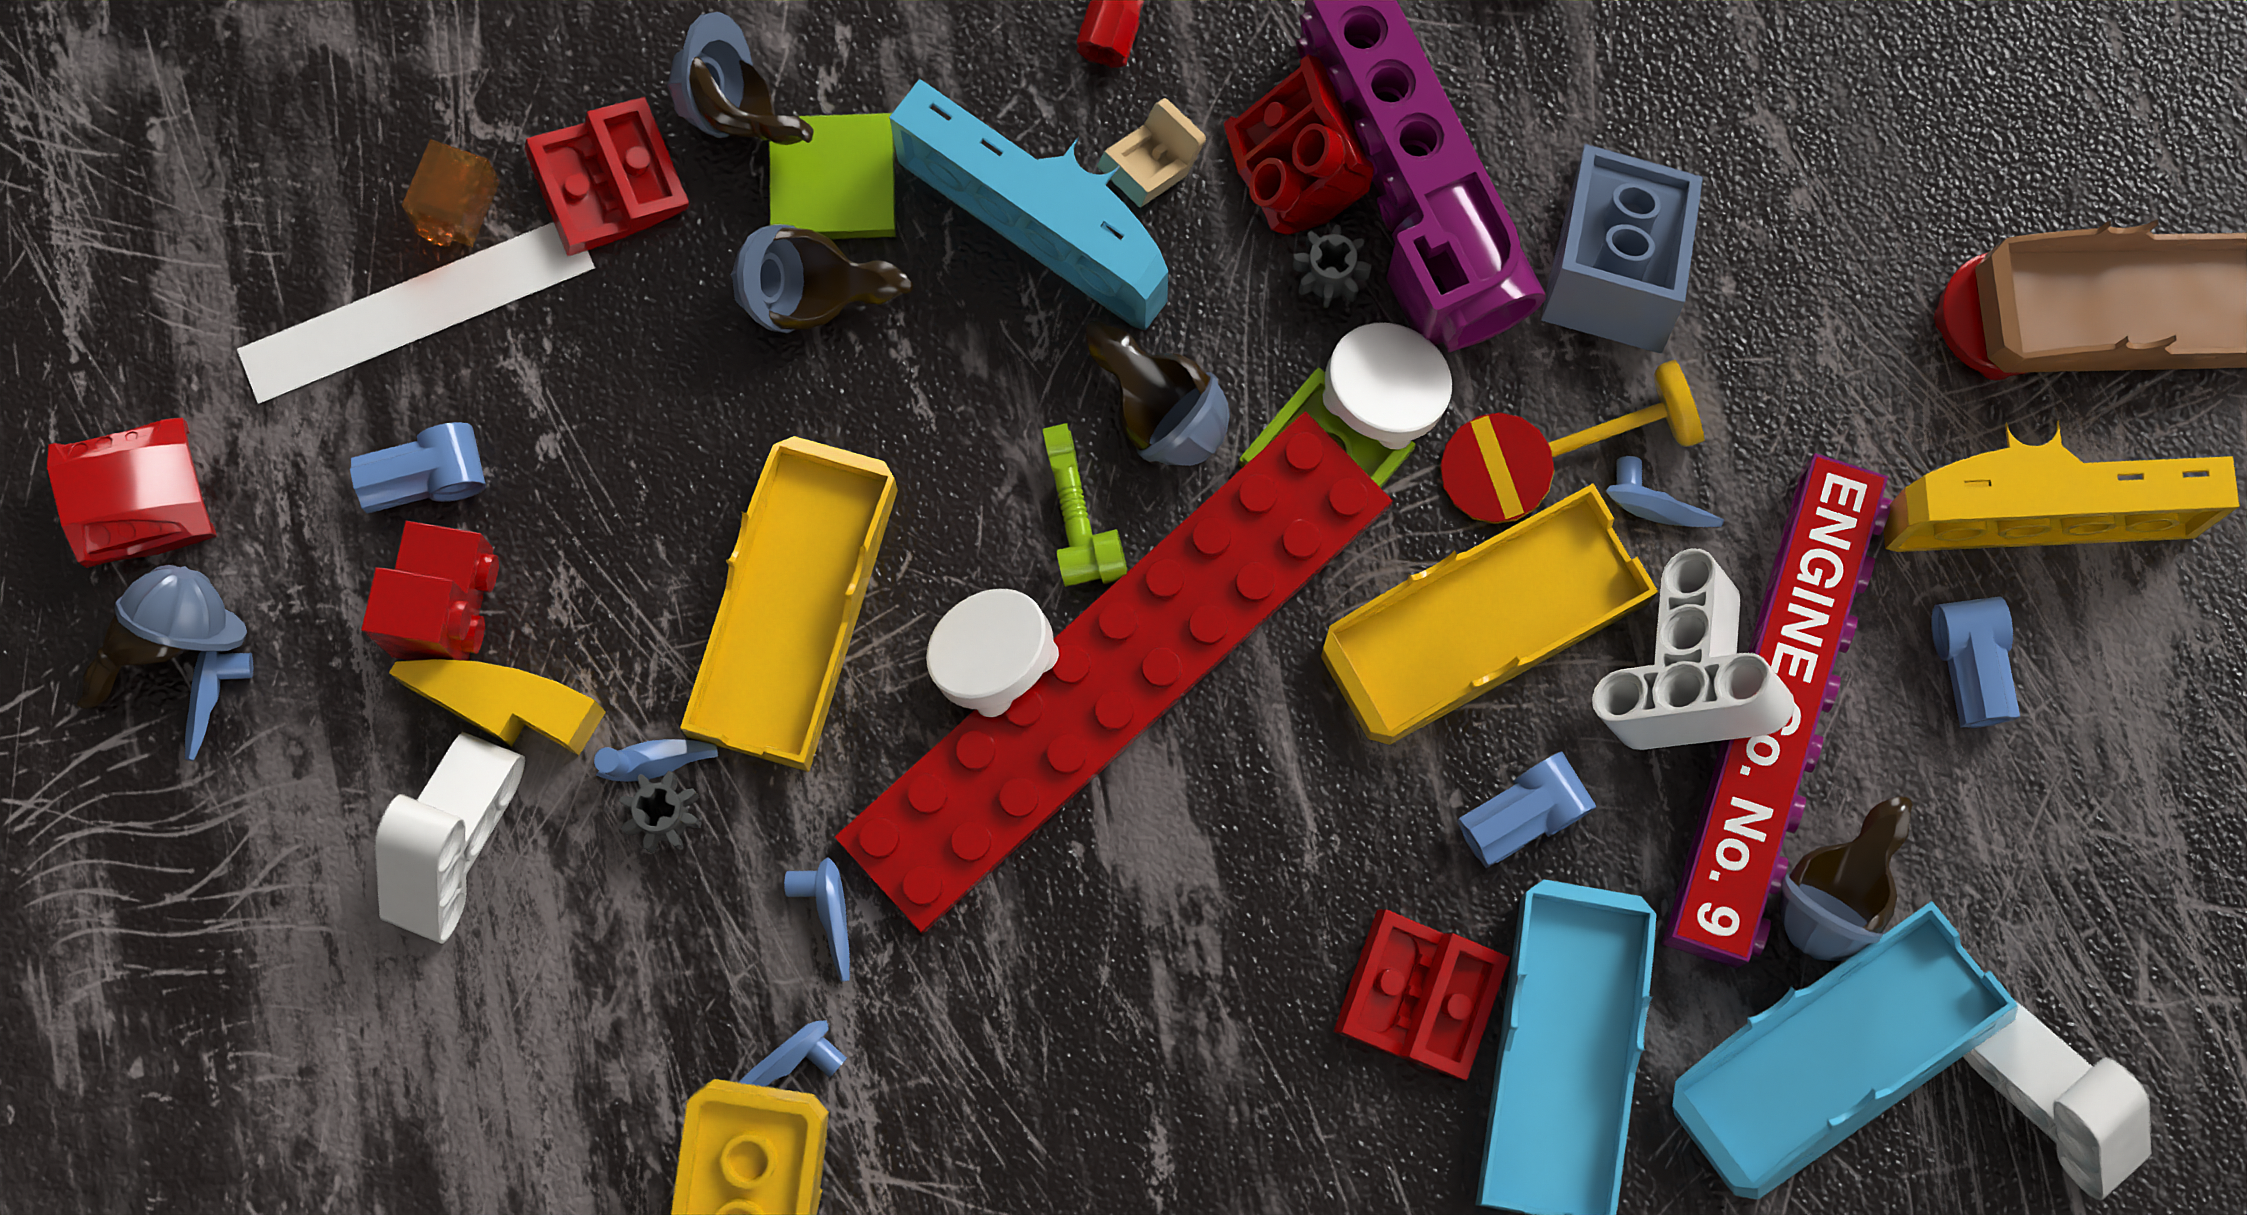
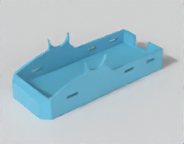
(1038, 205)
(1568, 1051)
(1839, 1053)

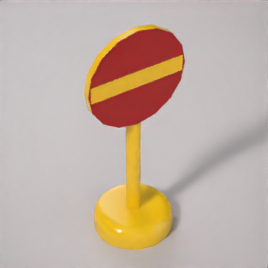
(1505, 467)

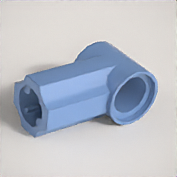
(436, 466)
(1976, 644)
(1538, 803)

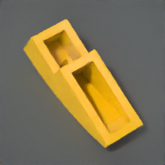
(504, 700)

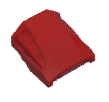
(1299, 152)
(129, 493)

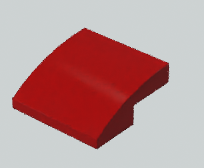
(606, 176)
(1421, 994)

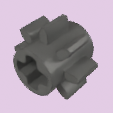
(1332, 249)
(667, 828)

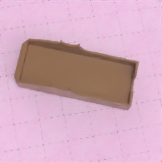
(2115, 300)

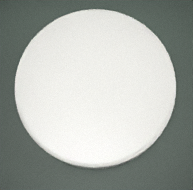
(1387, 383)
(990, 650)

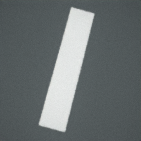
(409, 311)

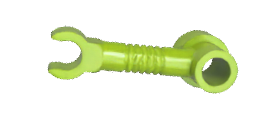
(1088, 555)

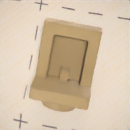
(1154, 154)

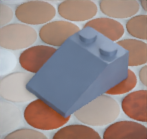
(1624, 249)

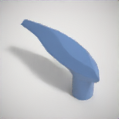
(1654, 504)
(205, 691)
(650, 758)
(831, 908)
(806, 1042)

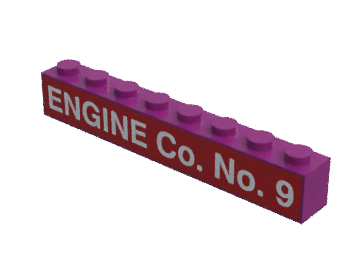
(1757, 778)

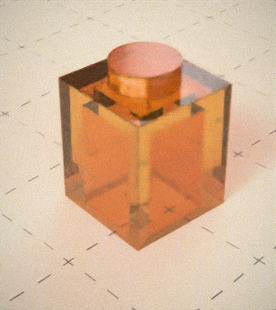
(450, 194)

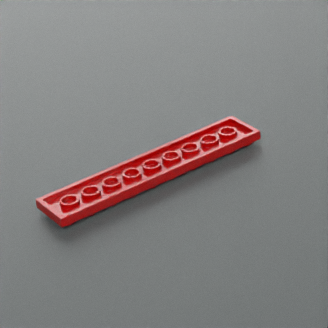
(1115, 672)

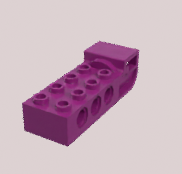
(1428, 175)

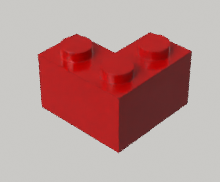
(432, 595)

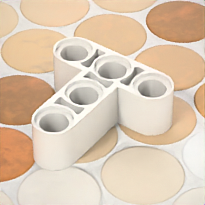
(1694, 662)
(434, 840)
(2090, 1112)

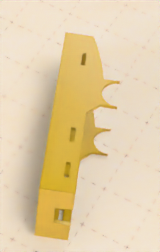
(2055, 499)
(791, 602)
(1484, 617)
(750, 1152)

